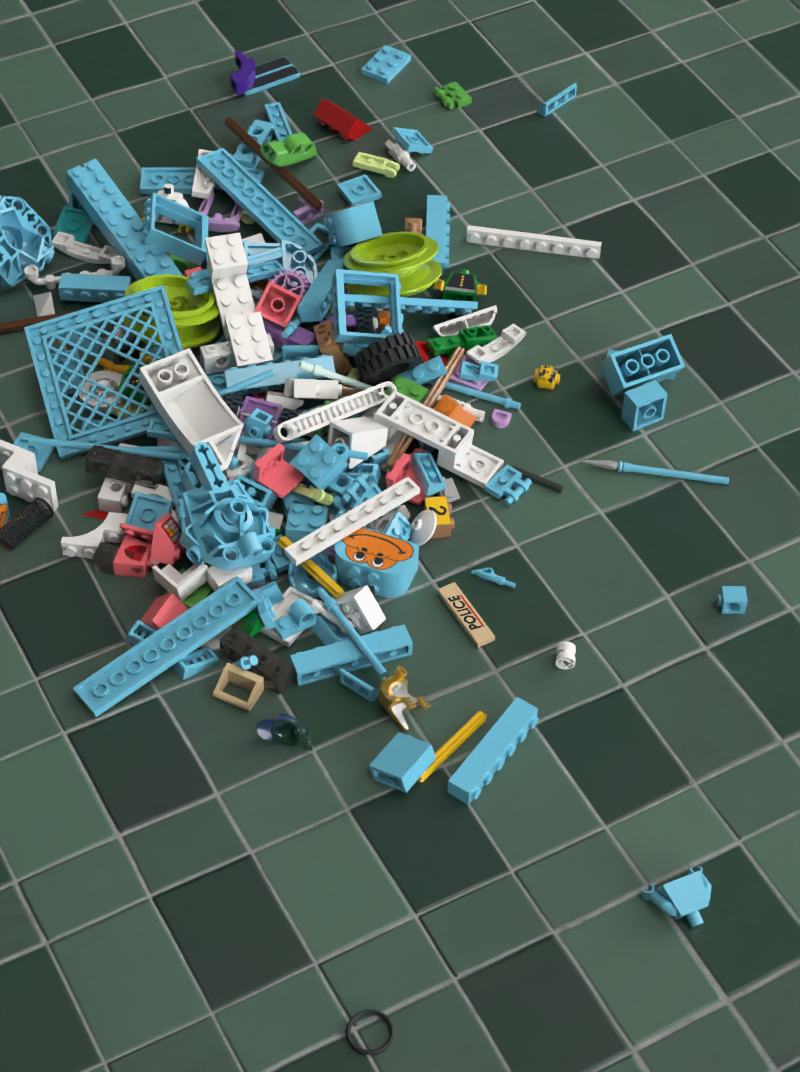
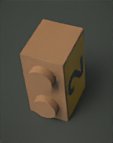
(443, 510)

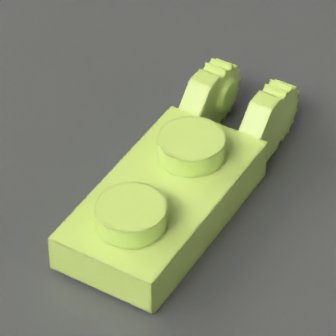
(376, 164)
(313, 494)

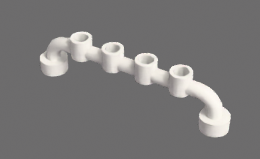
(31, 273)

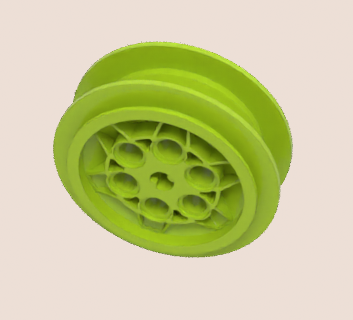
(396, 253)
(193, 314)

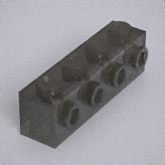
(124, 467)
(276, 672)

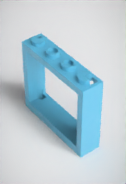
(181, 214)
(364, 278)

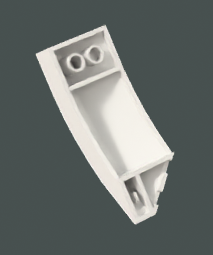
(191, 405)

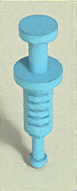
(245, 662)

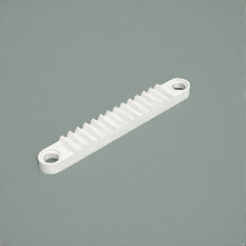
(333, 412)

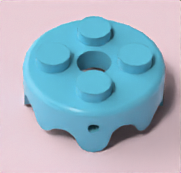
(299, 576)

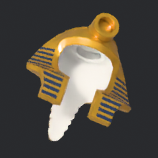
(395, 697)

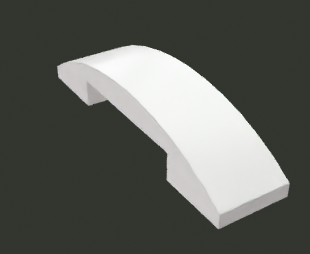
(81, 251)
(499, 347)

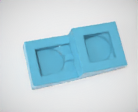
(482, 372)

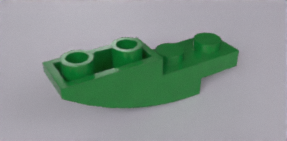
(466, 338)

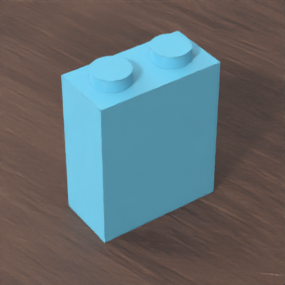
(402, 762)

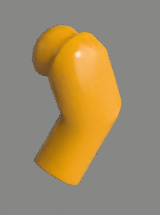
(106, 364)

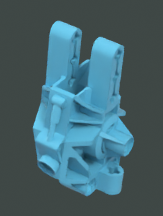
(29, 246)
(220, 517)

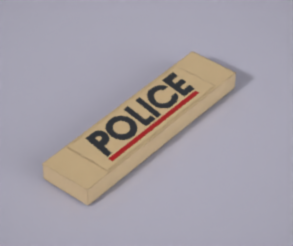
(466, 615)

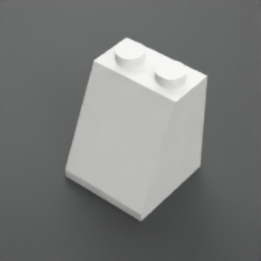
(359, 435)

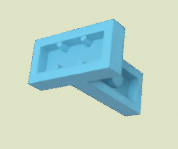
(269, 595)

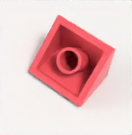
(163, 611)

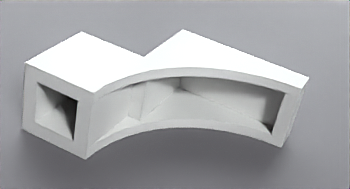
(317, 389)
(86, 544)

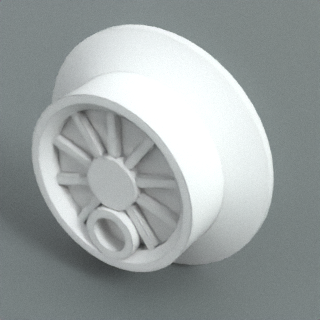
(107, 378)

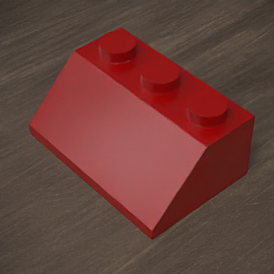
(341, 120)

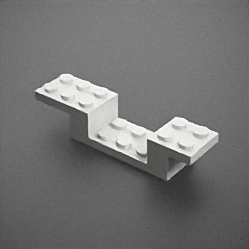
(234, 300)
(440, 432)
(22, 476)

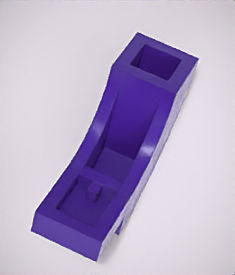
(245, 77)

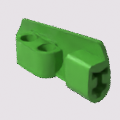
(290, 151)

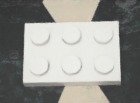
(282, 609)

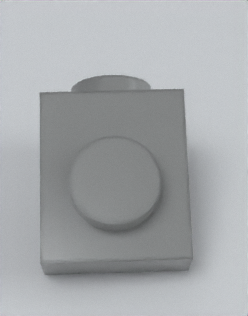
(450, 490)

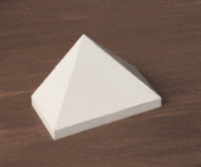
(44, 304)

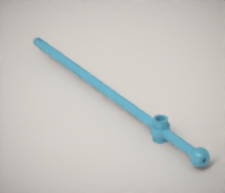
(182, 457)

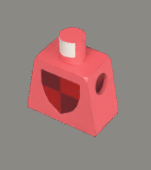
(133, 558)

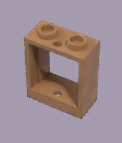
(327, 345)

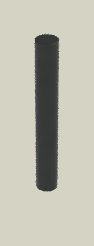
(540, 480)

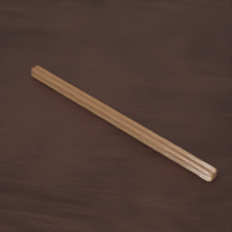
(429, 401)

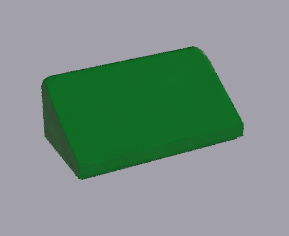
(250, 623)

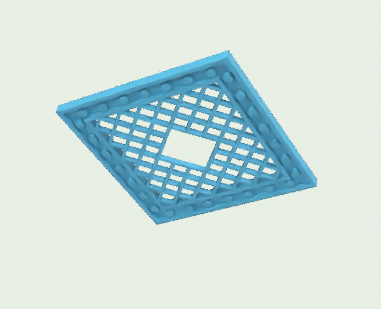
(55, 328)

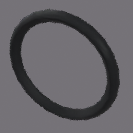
(364, 1051)

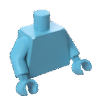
(682, 896)

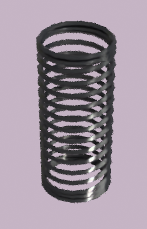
(42, 514)

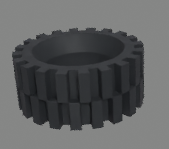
(387, 358)

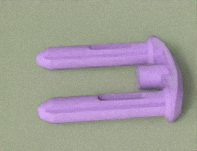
(217, 223)

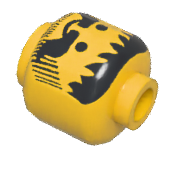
(546, 377)

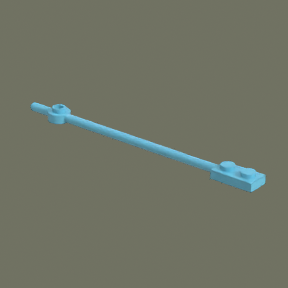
(158, 429)

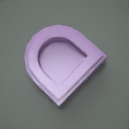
(500, 418)

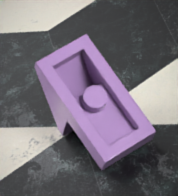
(306, 212)

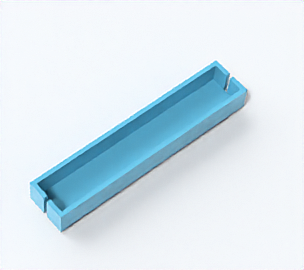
(117, 220)

